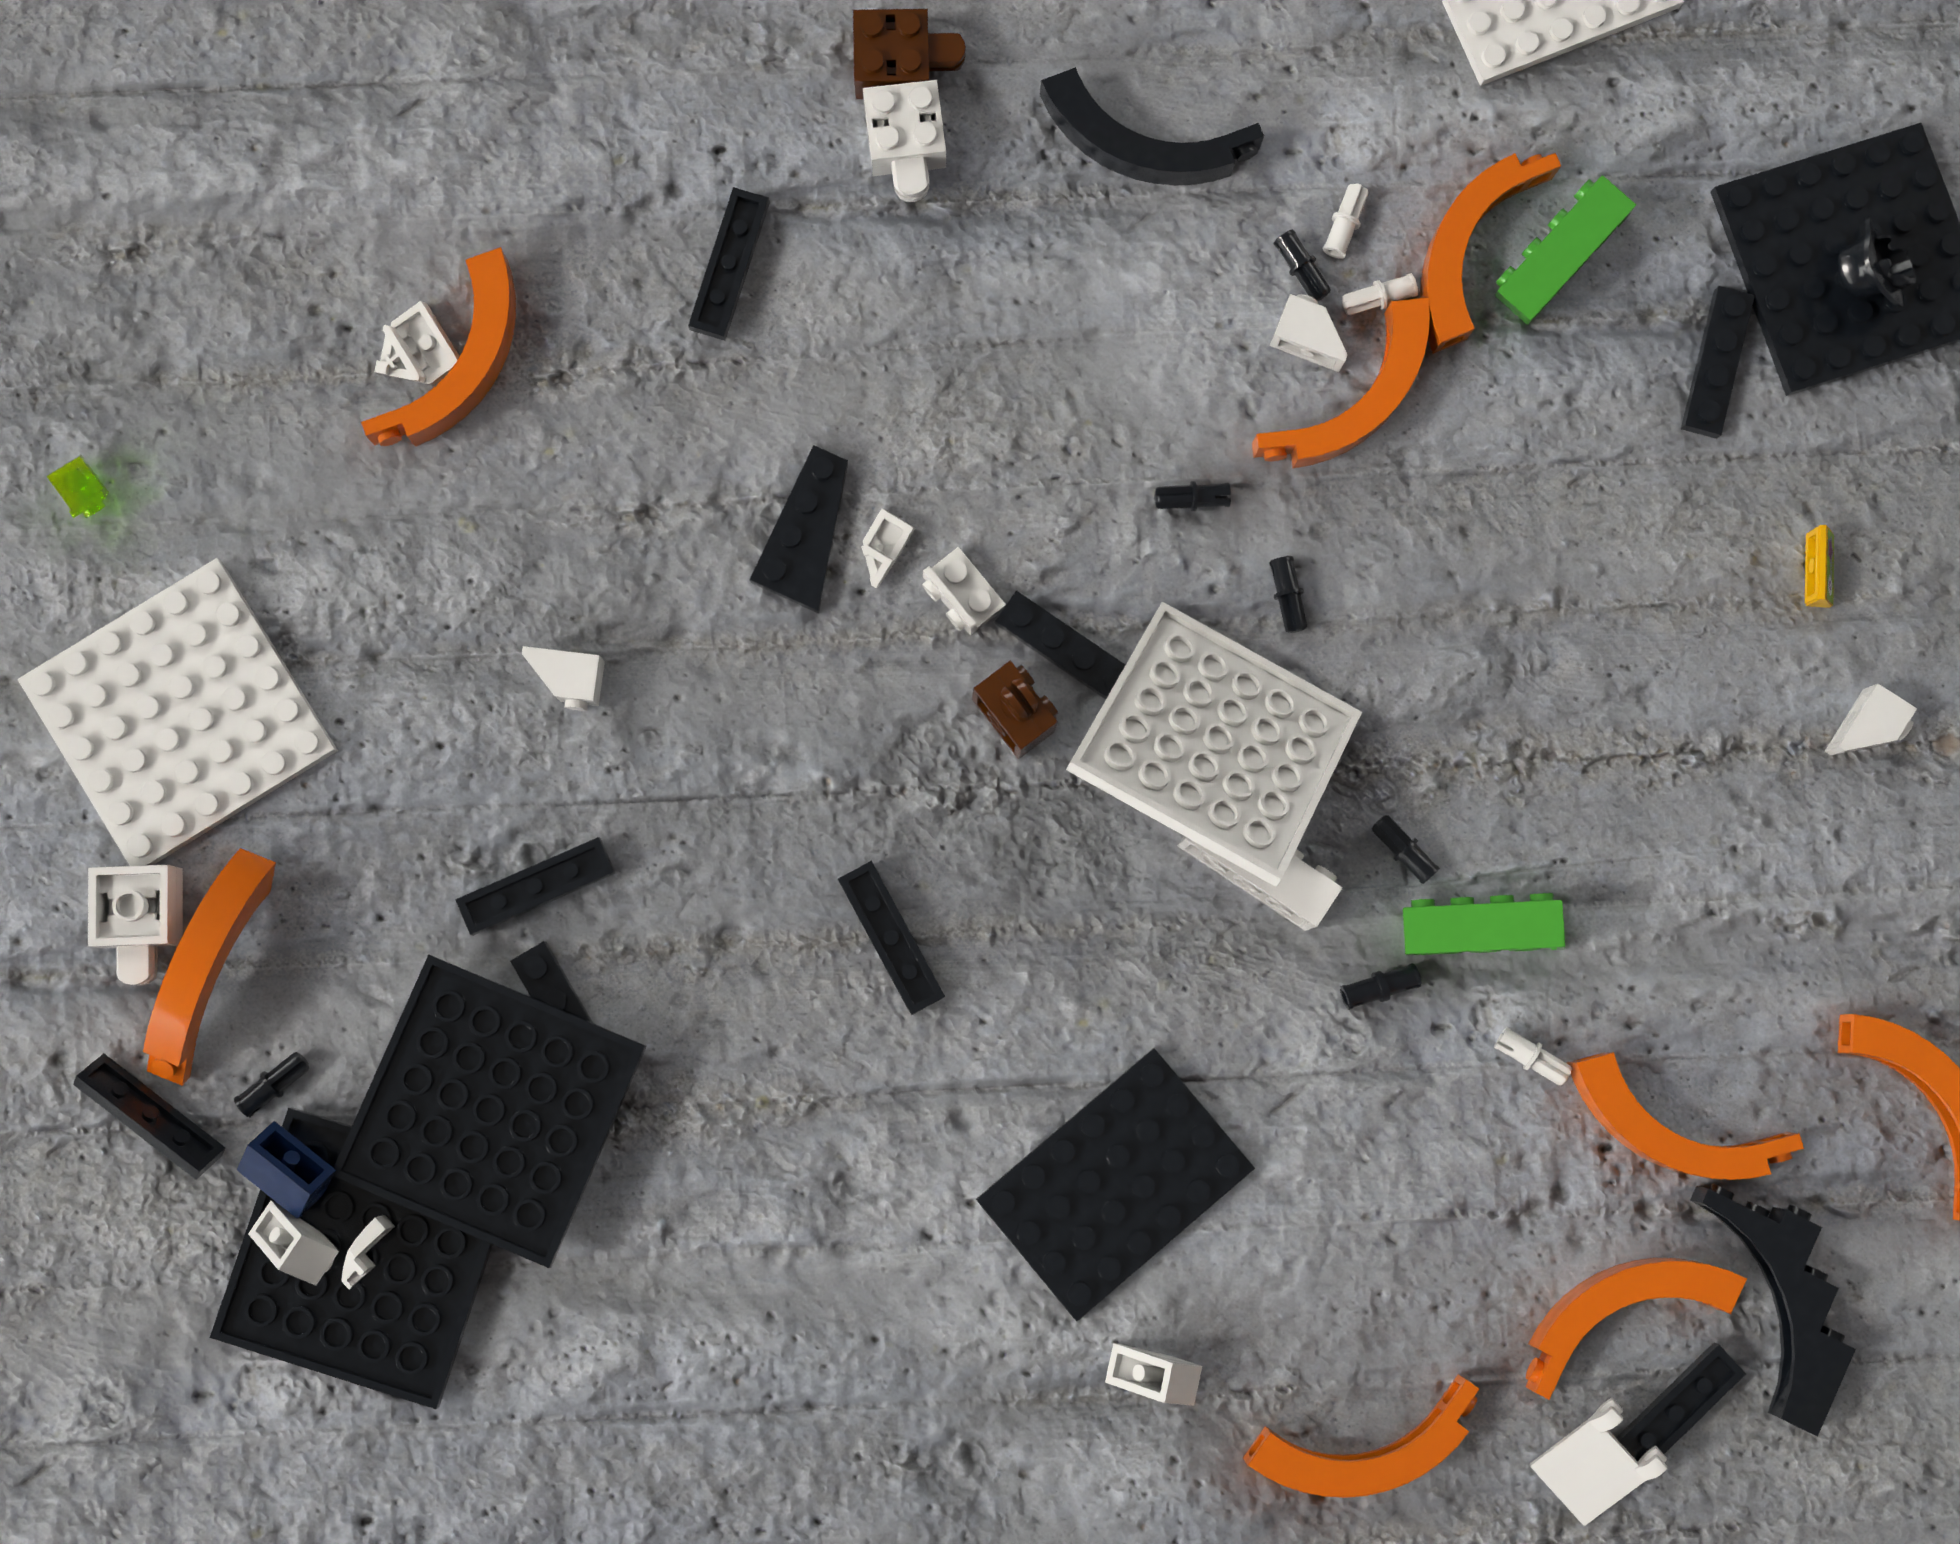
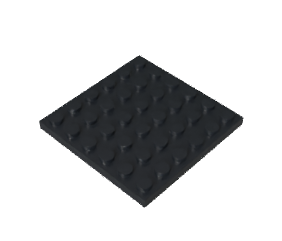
(1787, 244)
(489, 1111)
(392, 1327)

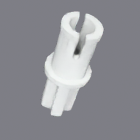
(1346, 221)
(1379, 294)
(1533, 1056)

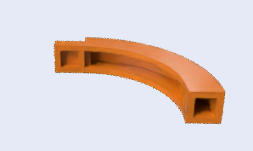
(1445, 255)
(1404, 351)
(475, 369)
(199, 960)
(1919, 1063)
(1620, 1113)
(1617, 1288)
(1372, 1470)

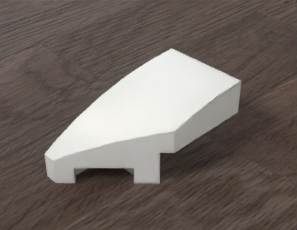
(884, 544)
(357, 1262)

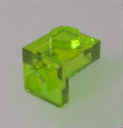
(79, 487)

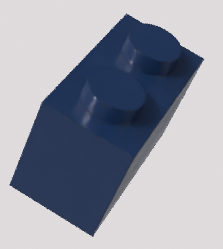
(285, 1169)

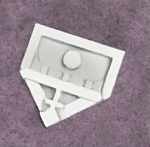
(416, 347)

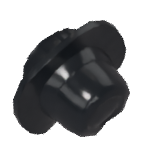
(1875, 267)

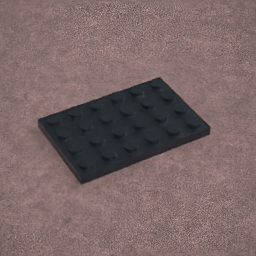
(1115, 1184)

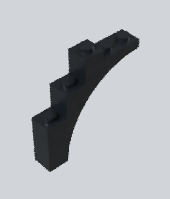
(1811, 1354)

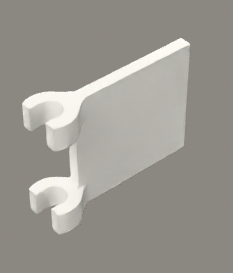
(1592, 1468)

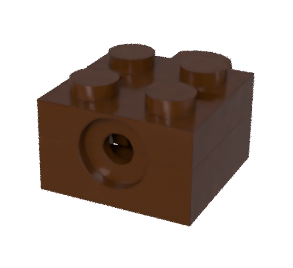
(897, 48)
(1015, 708)

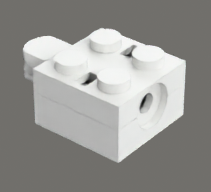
(905, 137)
(135, 914)

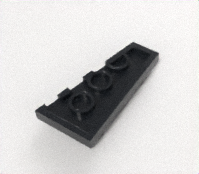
(802, 539)

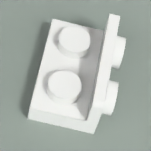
(963, 591)

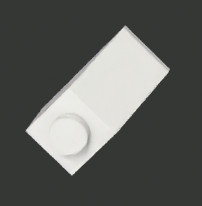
(1309, 333)
(568, 675)
(1873, 721)
(293, 1244)
(1153, 1375)

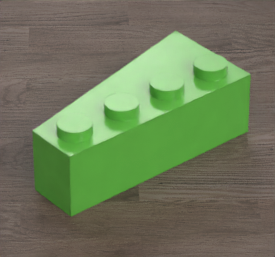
(1564, 249)
(1484, 926)

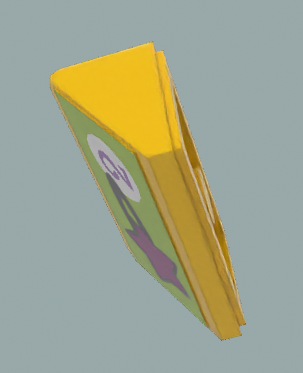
(1819, 567)

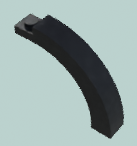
(1137, 154)

